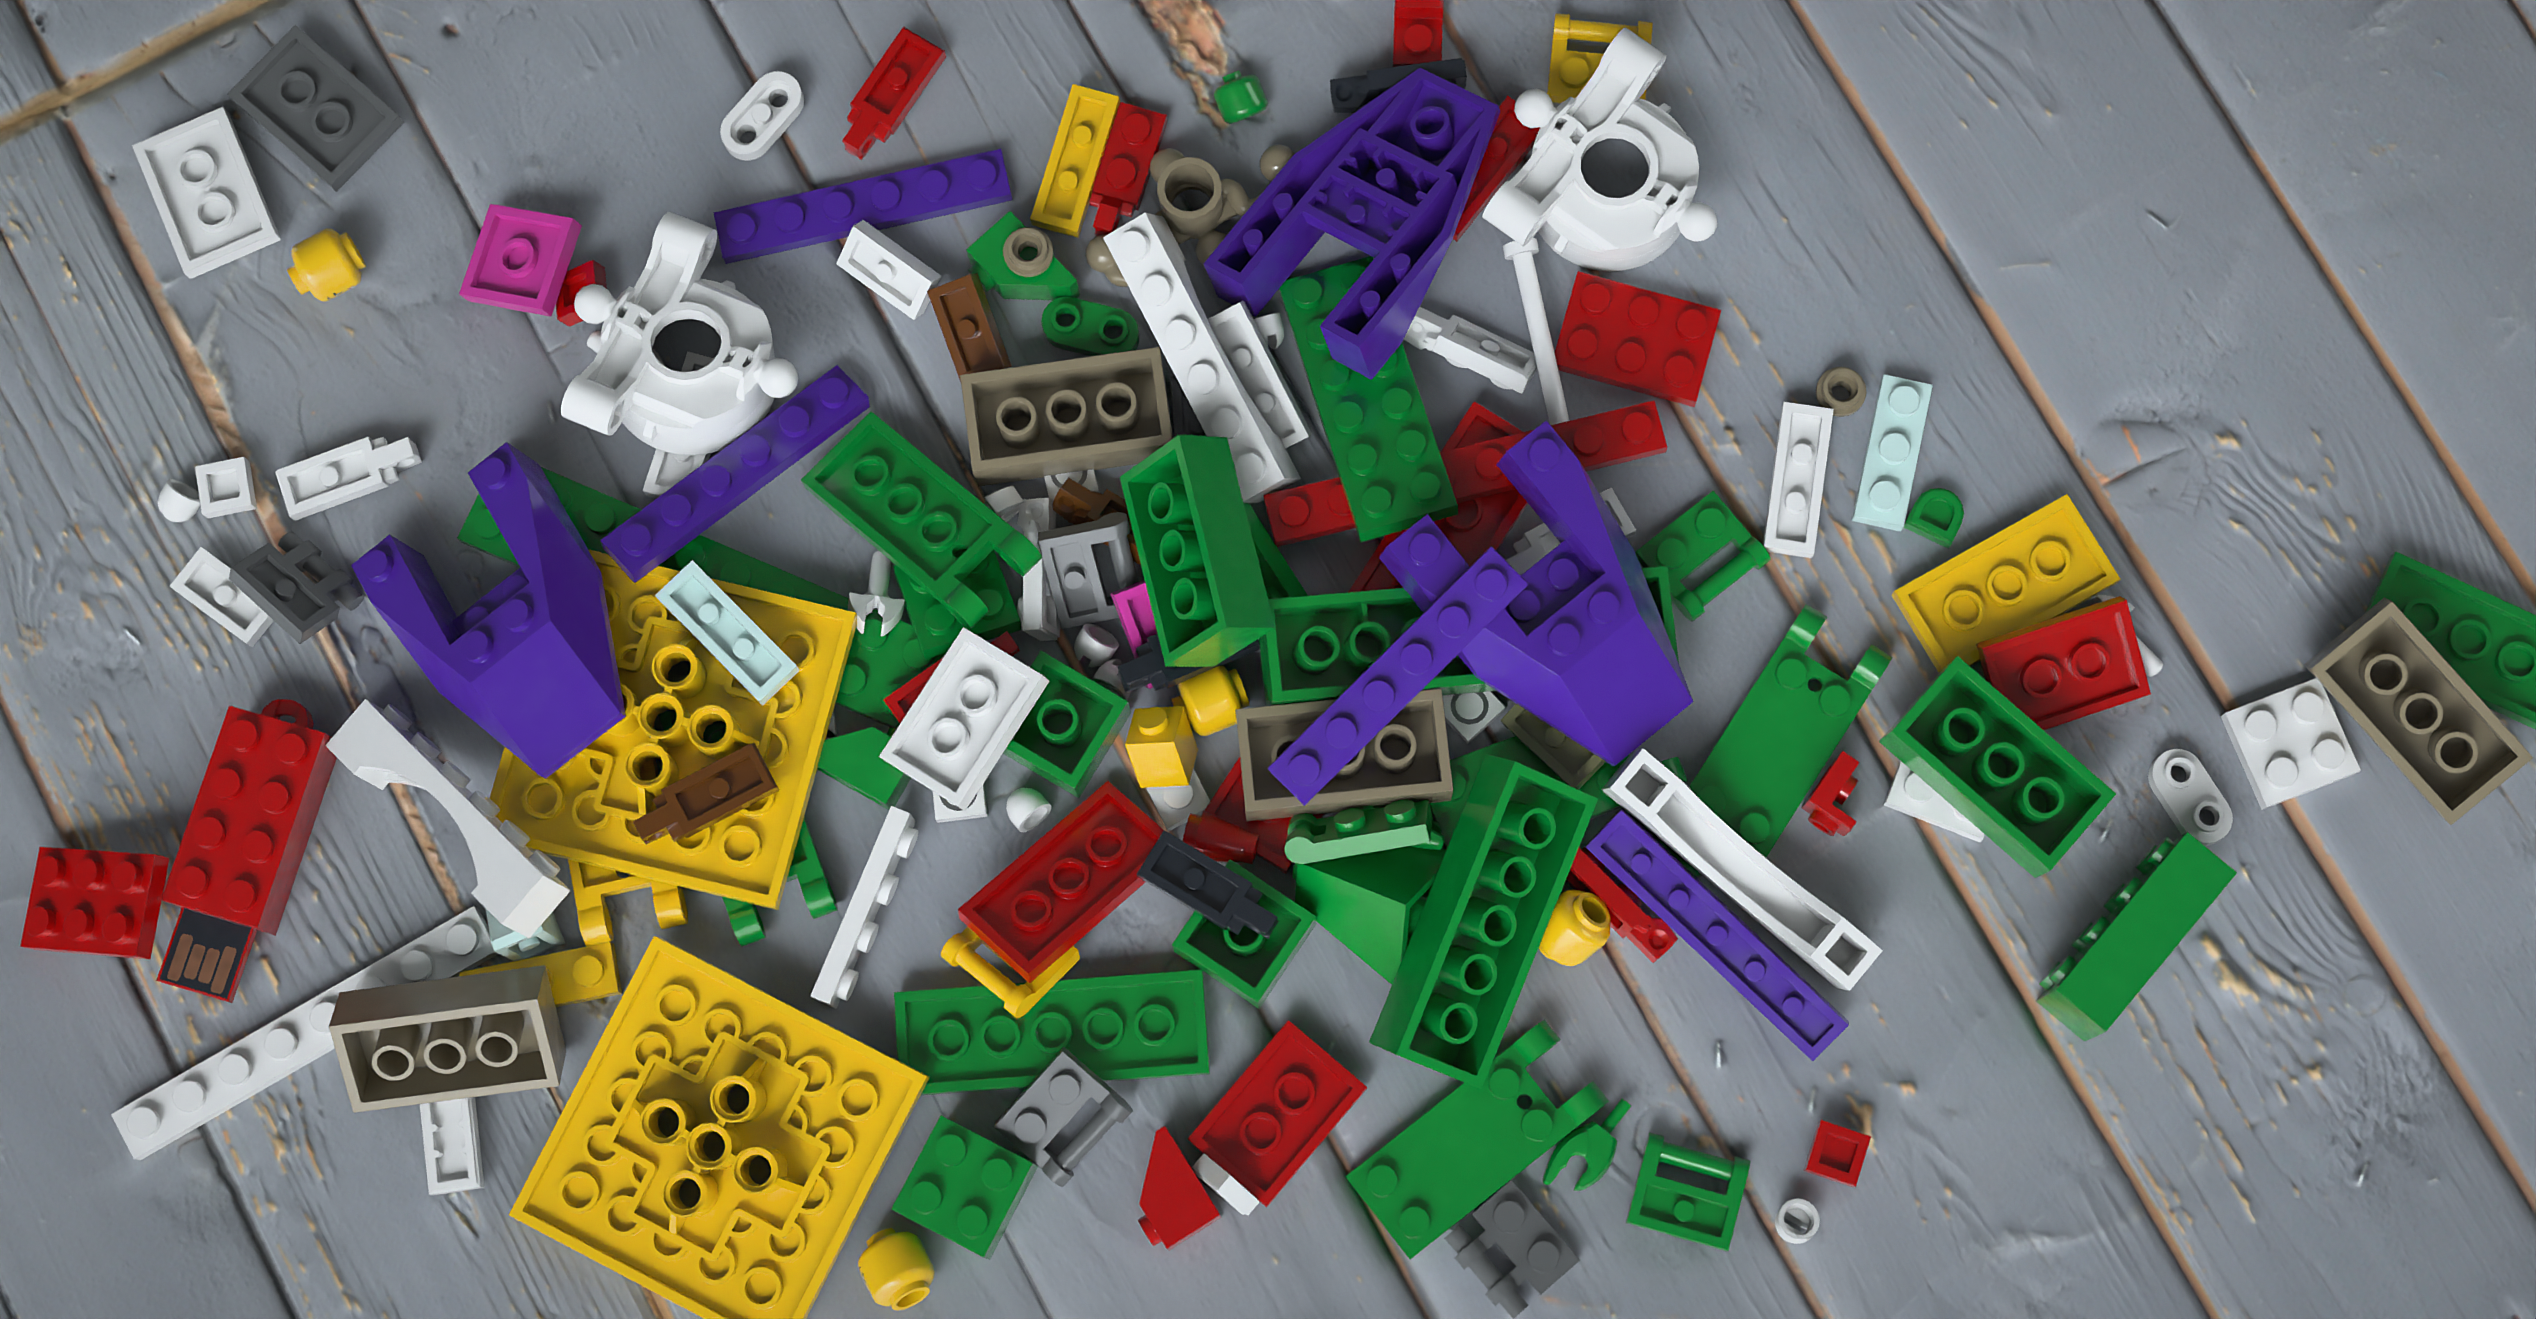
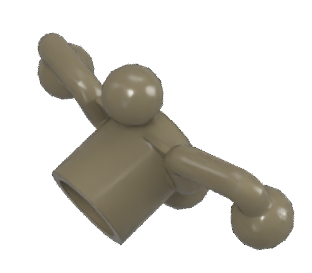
(1181, 173)

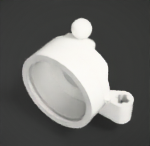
(1559, 204)
(668, 407)

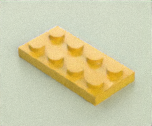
(2006, 583)

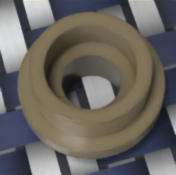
(1025, 238)
(1848, 379)

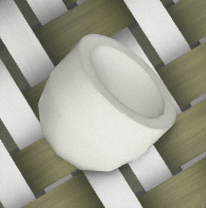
(1271, 329)
(178, 501)
(1095, 644)
(1107, 677)
(1027, 808)
(1800, 1213)

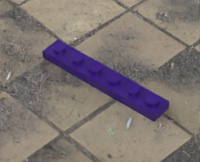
(878, 200)
(735, 473)
(1398, 675)
(1717, 934)

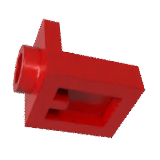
(1417, 31)
(1834, 786)

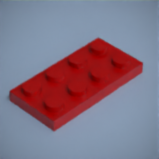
(1064, 882)

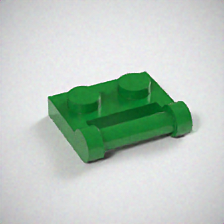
(1693, 542)
(1682, 1208)

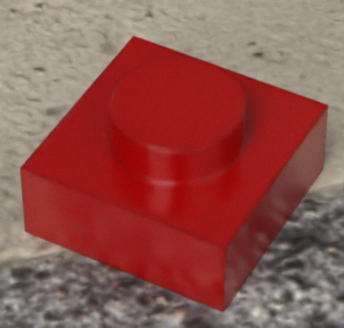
(574, 280)
(1837, 1153)

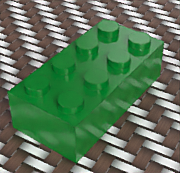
(1196, 551)
(1997, 767)
(2136, 937)

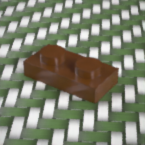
(969, 326)

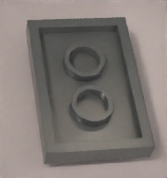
(315, 108)

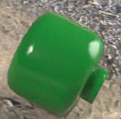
(1240, 97)

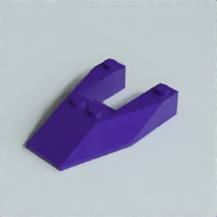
(1380, 182)
(1584, 632)
(535, 650)

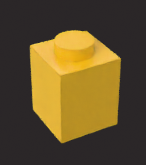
(1161, 746)

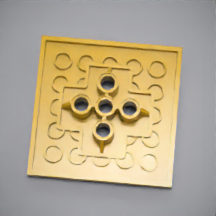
(593, 799)
(816, 1111)

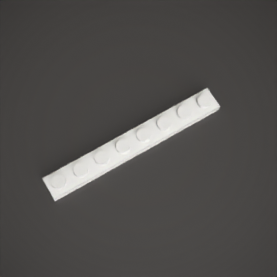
(291, 1039)

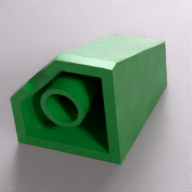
(1370, 900)

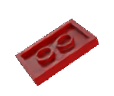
(1636, 339)
(2068, 664)
(95, 902)
(1277, 1113)

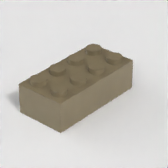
(1065, 416)
(2418, 711)
(1399, 763)
(448, 1039)

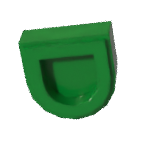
(1936, 516)

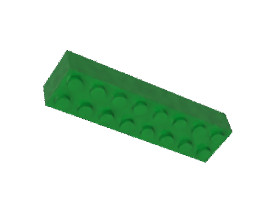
(1333, 638)

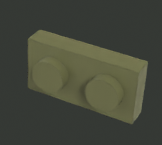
(1559, 752)

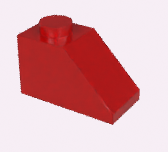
(1173, 1196)

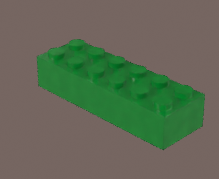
(1483, 920)

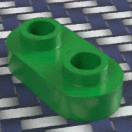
(1088, 330)

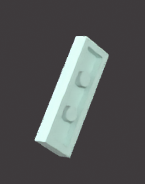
(1892, 452)
(727, 632)

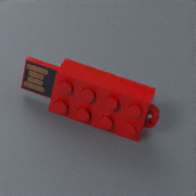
(243, 844)

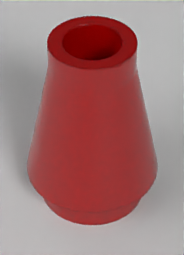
(1220, 839)

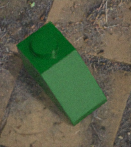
(989, 262)
(856, 764)

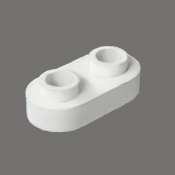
(758, 115)
(2187, 798)

